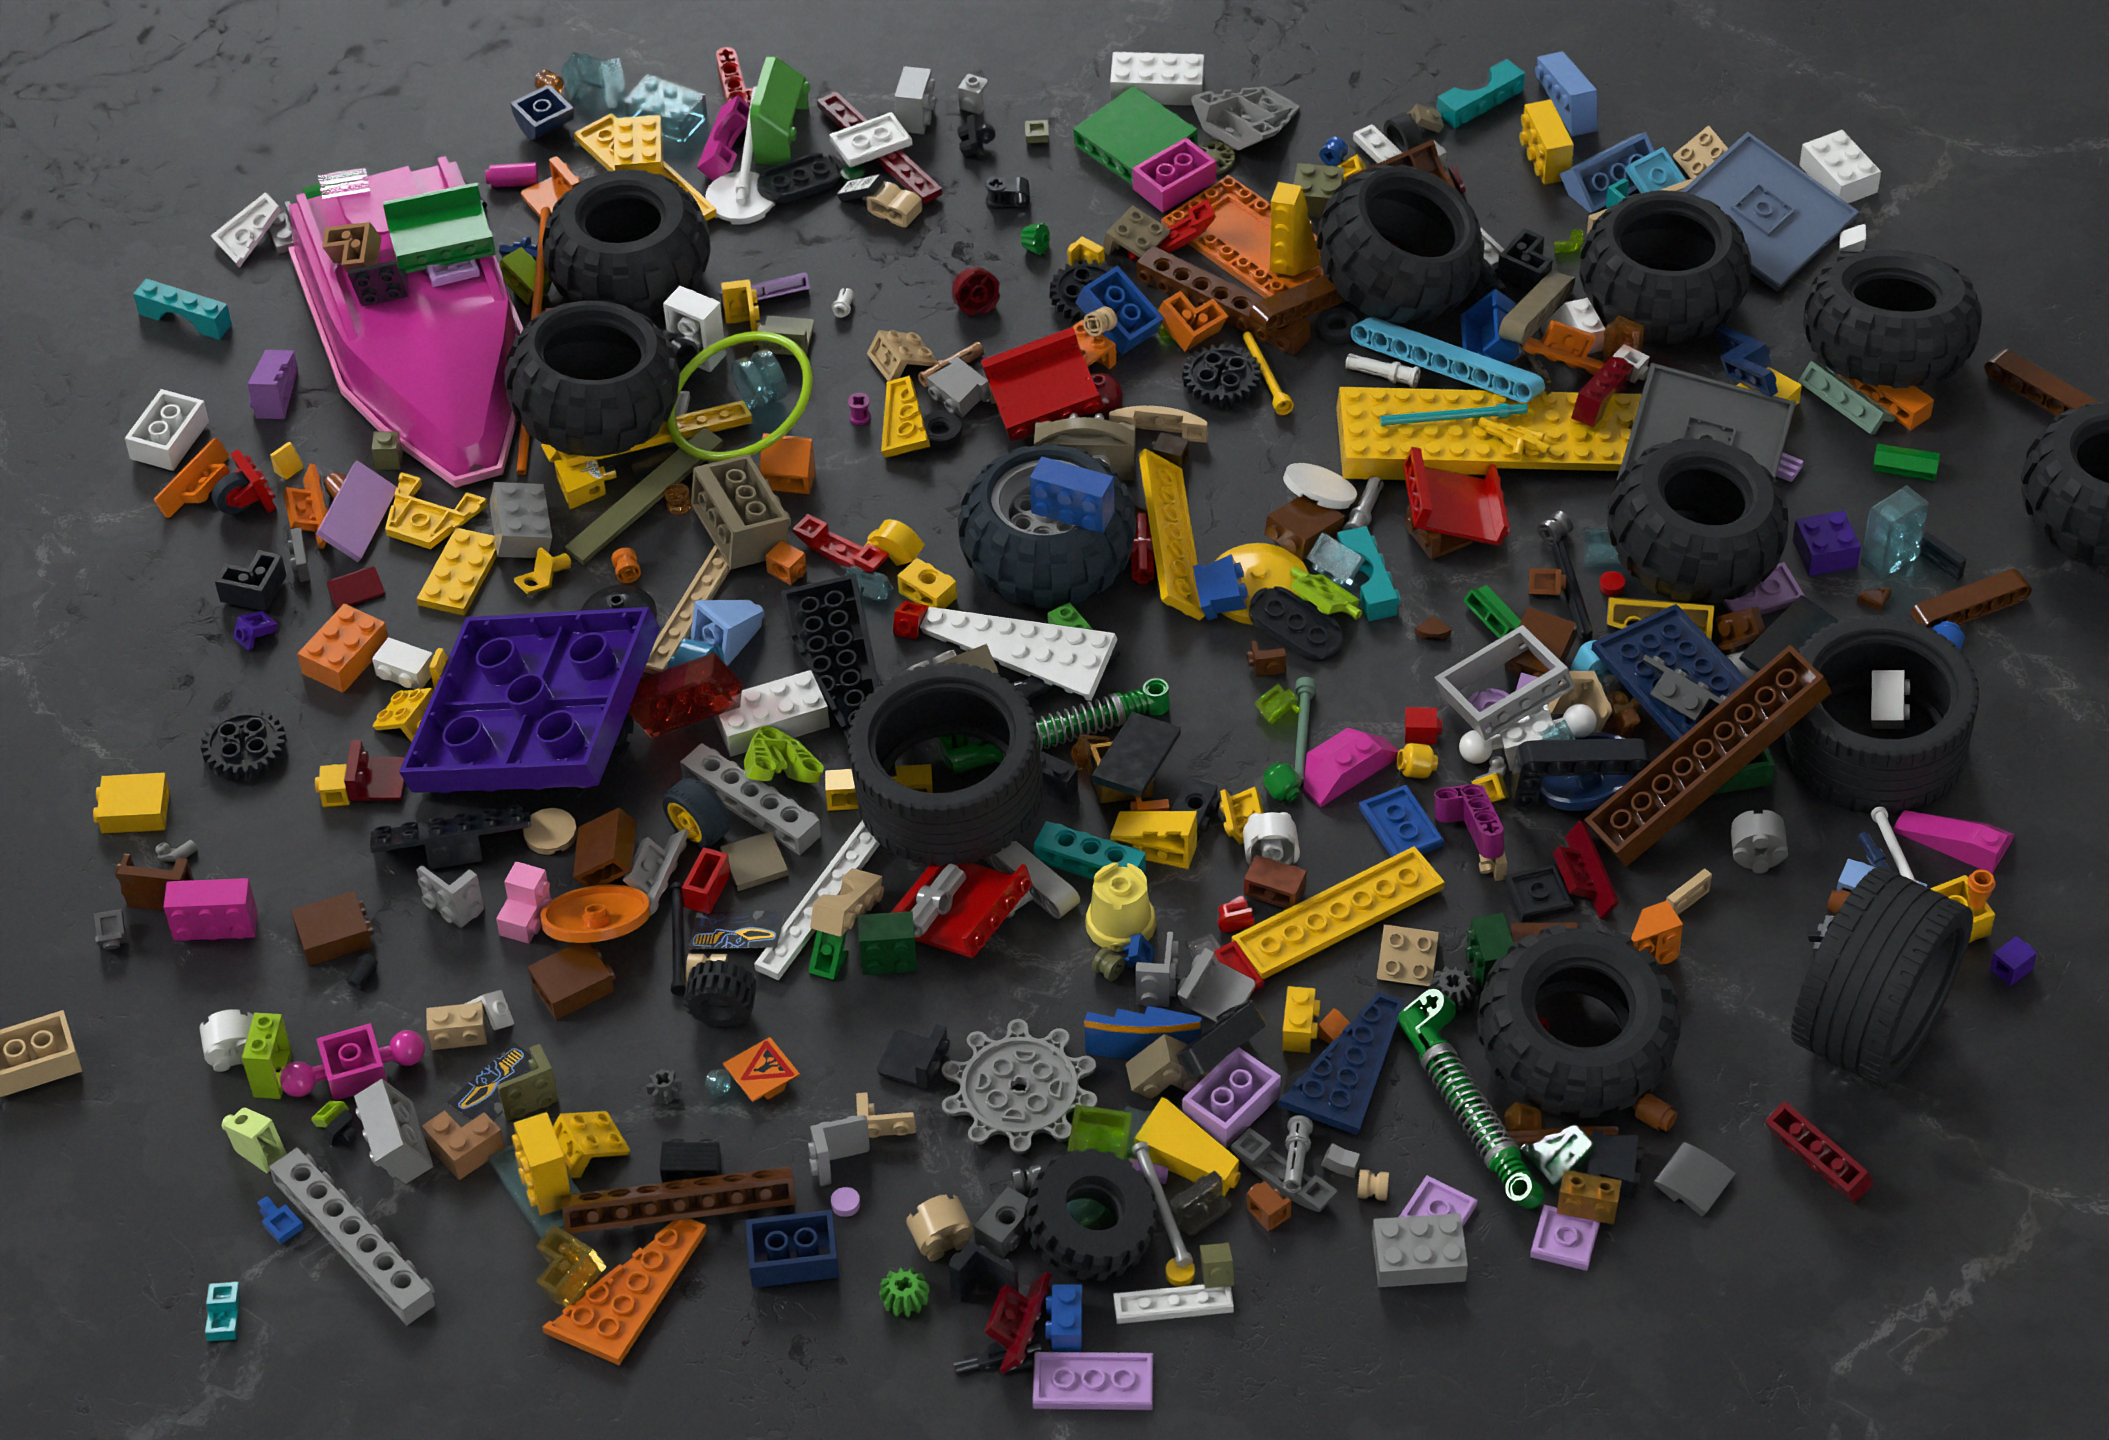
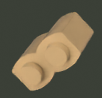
(894, 204)

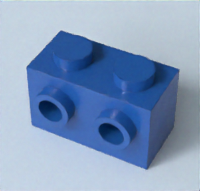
(1066, 1322)

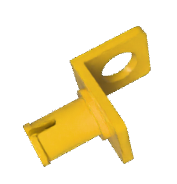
(543, 571)

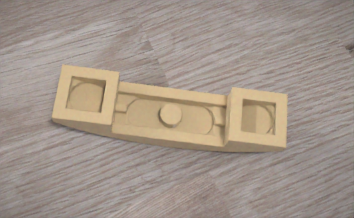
(1163, 419)

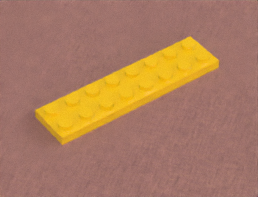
(599, 142)
(1171, 533)
(1339, 912)

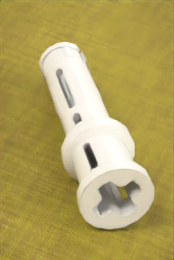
(1394, 372)

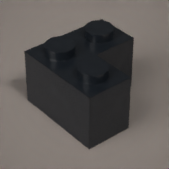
(1524, 261)
(252, 586)

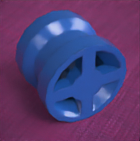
(1333, 151)

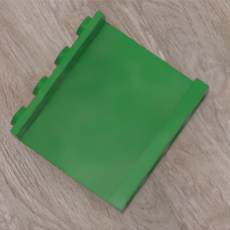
(1130, 132)
(439, 228)

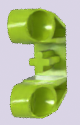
(774, 751)

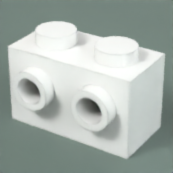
(403, 664)
(1888, 699)

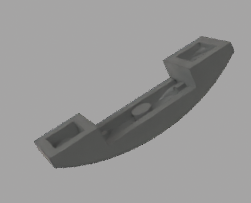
(1271, 1167)

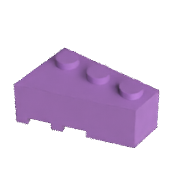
(272, 384)

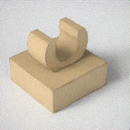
(1497, 865)

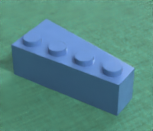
(1569, 91)

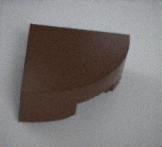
(1875, 598)
(1433, 628)

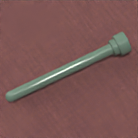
(1305, 690)

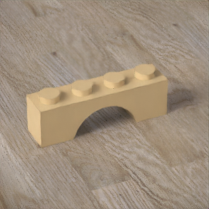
(840, 912)

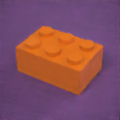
(342, 648)

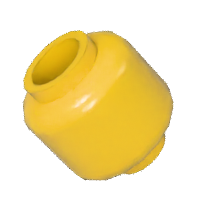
(1417, 761)

